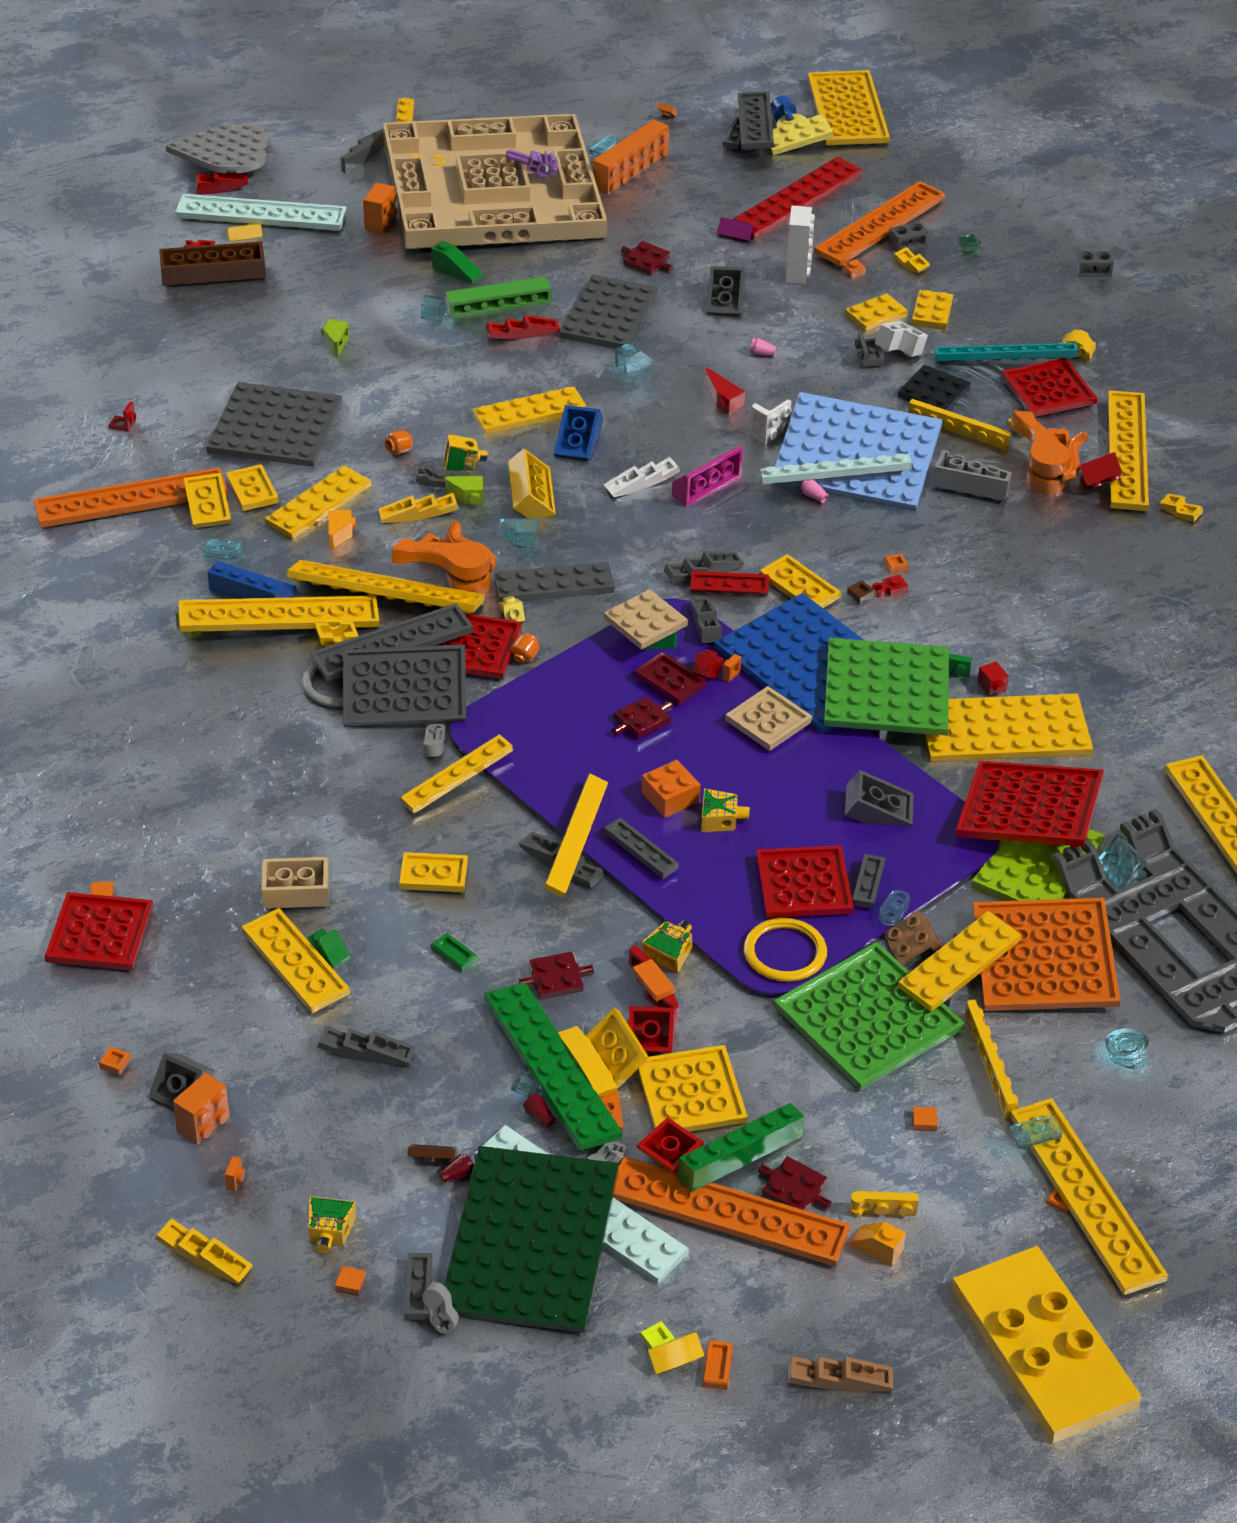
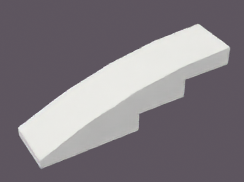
(639, 479)

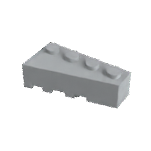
(971, 477)

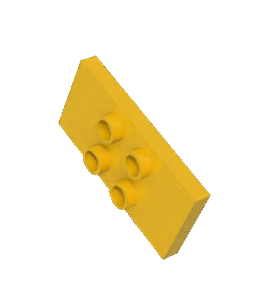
(1045, 1344)

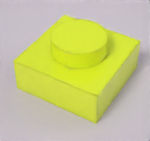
(656, 1335)

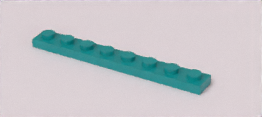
(1012, 352)

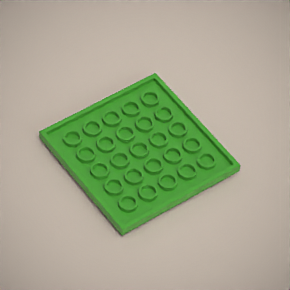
(887, 686)
(864, 1018)

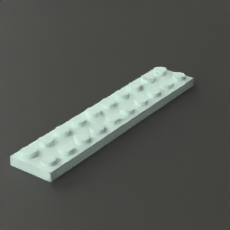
(261, 211)
(627, 1232)

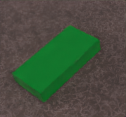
(454, 952)

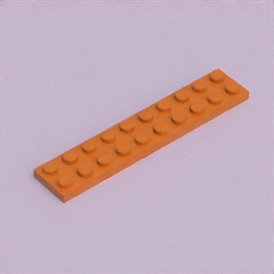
(877, 223)
(115, 499)
(732, 1212)

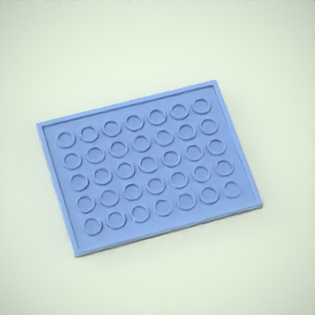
(849, 430)

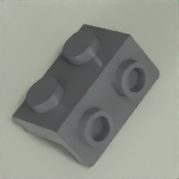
(868, 351)

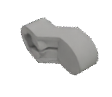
(434, 740)
(610, 1152)
(441, 1312)

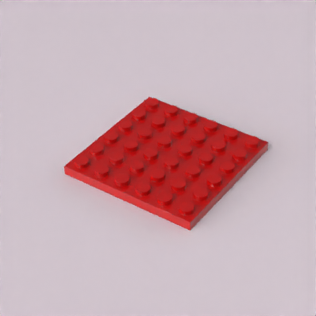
(1030, 803)

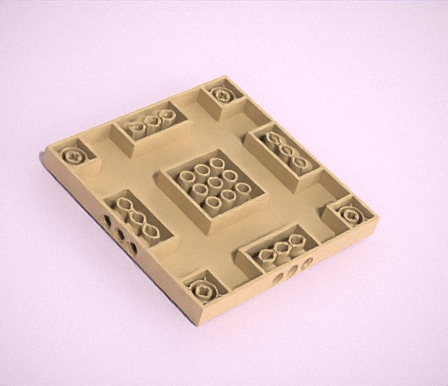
(484, 195)

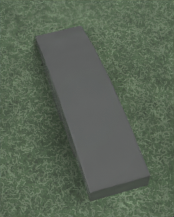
(364, 151)
(710, 561)
(545, 851)
(360, 1046)

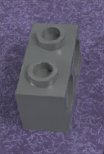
(909, 235)
(1094, 264)

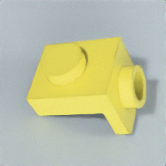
(512, 609)

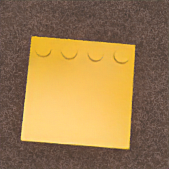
(693, 1089)

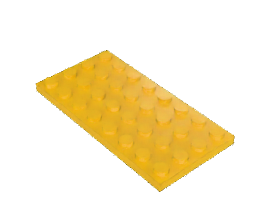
(849, 107)
(1012, 728)

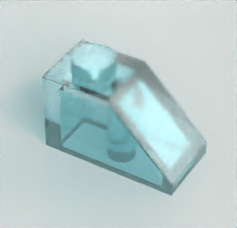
(631, 358)
(520, 532)

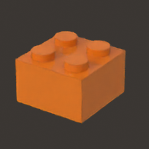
(379, 207)
(670, 788)
(201, 1108)

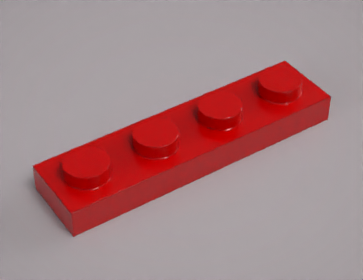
(729, 583)

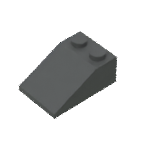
(726, 290)
(878, 801)

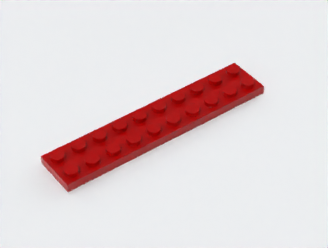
(800, 193)

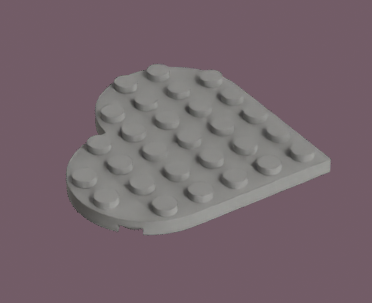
(224, 148)

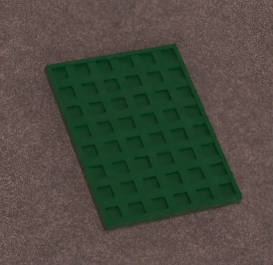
(531, 1238)

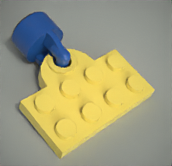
(795, 129)

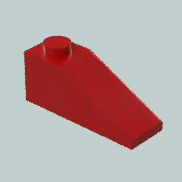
(723, 392)

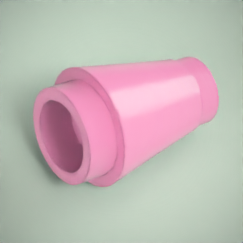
(761, 347)
(814, 490)

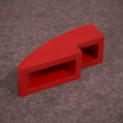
(219, 182)

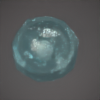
(1127, 1047)

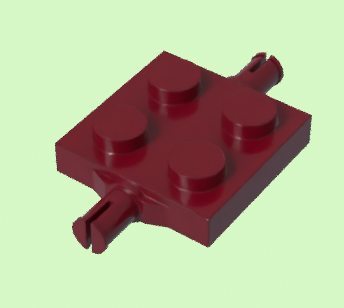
(647, 258)
(642, 717)
(556, 975)
(794, 1185)

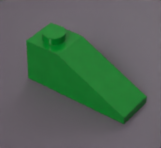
(452, 260)

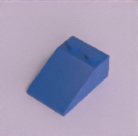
(578, 432)

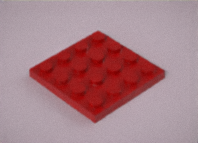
(1049, 387)
(488, 645)
(804, 881)
(99, 931)

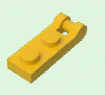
(883, 1203)

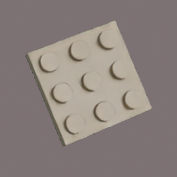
(645, 619)
(768, 718)

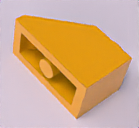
(340, 527)
(880, 1241)

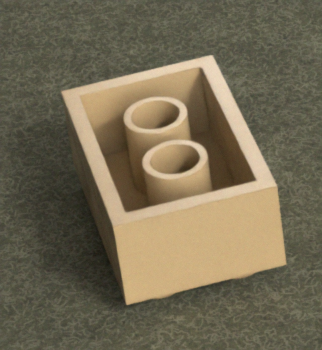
(295, 882)

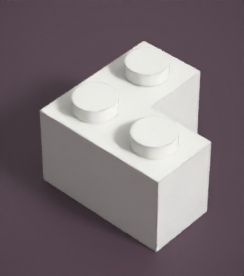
(901, 337)

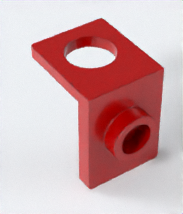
(129, 418)

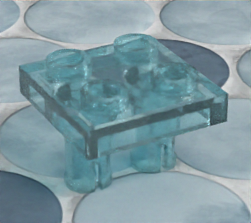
(1122, 863)

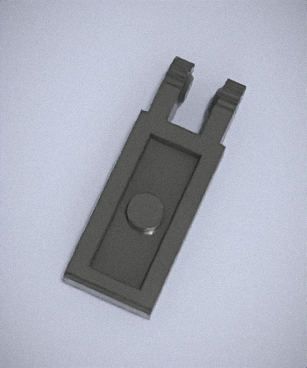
(436, 477)

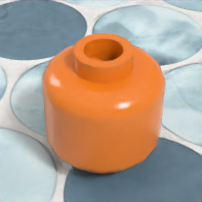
(398, 442)
(525, 648)

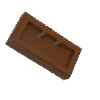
(431, 1152)

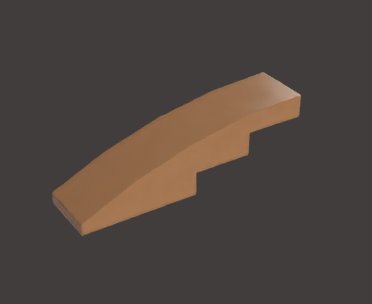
(843, 1375)

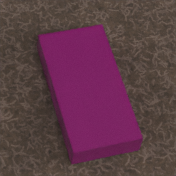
(735, 229)

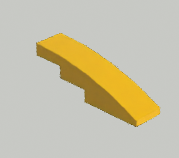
(412, 510)
(588, 1061)
(205, 1253)

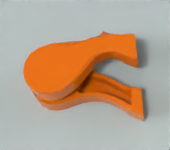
(1052, 453)
(465, 561)

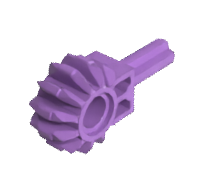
(535, 161)

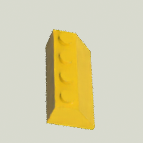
(531, 486)

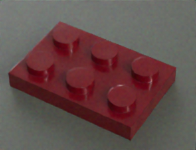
(670, 678)

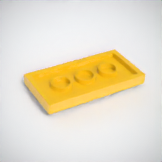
(794, 578)

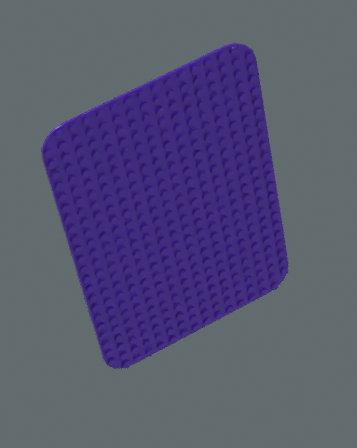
(796, 794)

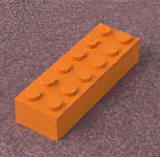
(631, 156)

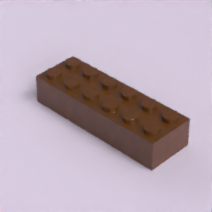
(212, 263)

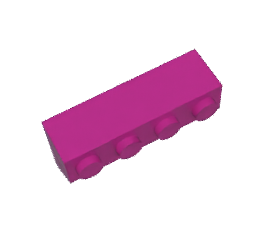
(708, 477)

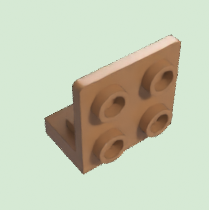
(912, 937)

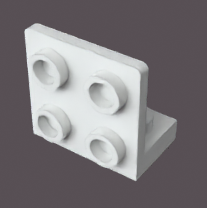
(767, 424)

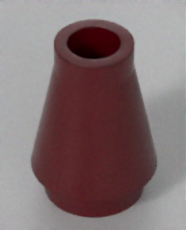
(538, 1110)
(456, 1169)

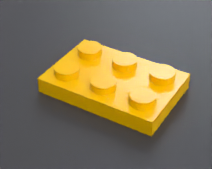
(932, 309)
(876, 312)
(252, 487)
(207, 500)
(433, 872)
(617, 1046)

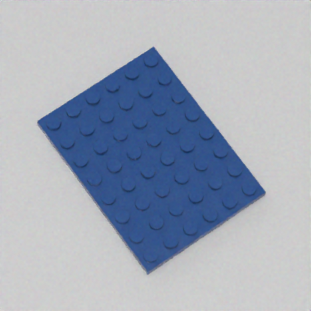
(789, 652)

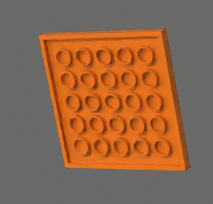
(1058, 962)

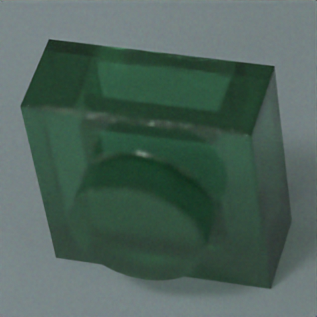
(969, 243)

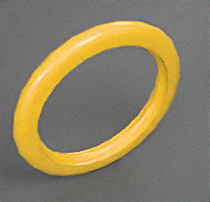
(785, 976)

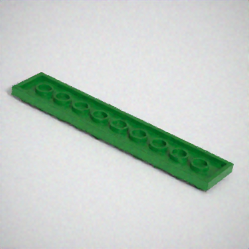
(553, 1066)

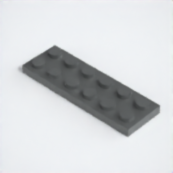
(755, 120)
(555, 582)

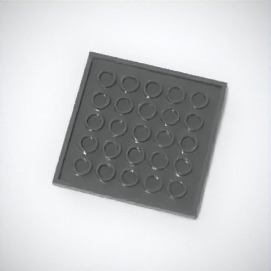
(275, 424)

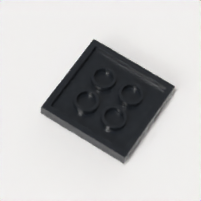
(934, 388)

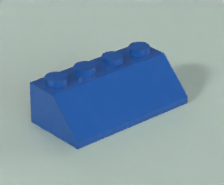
(245, 584)

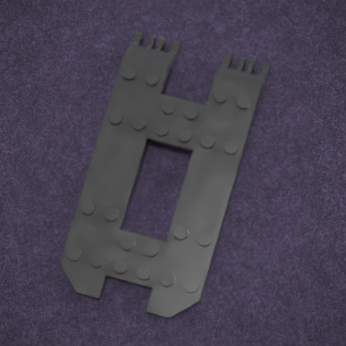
(1171, 884)

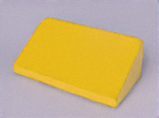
(244, 232)

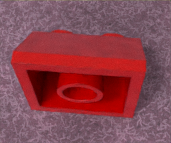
(1101, 470)
(654, 1027)
(669, 1143)

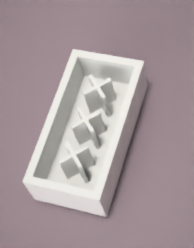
(800, 244)

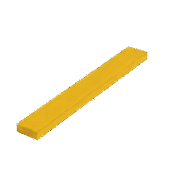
(575, 836)

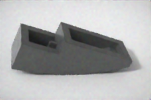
(706, 620)

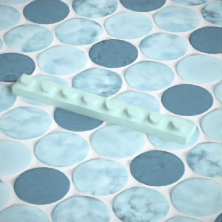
(836, 469)

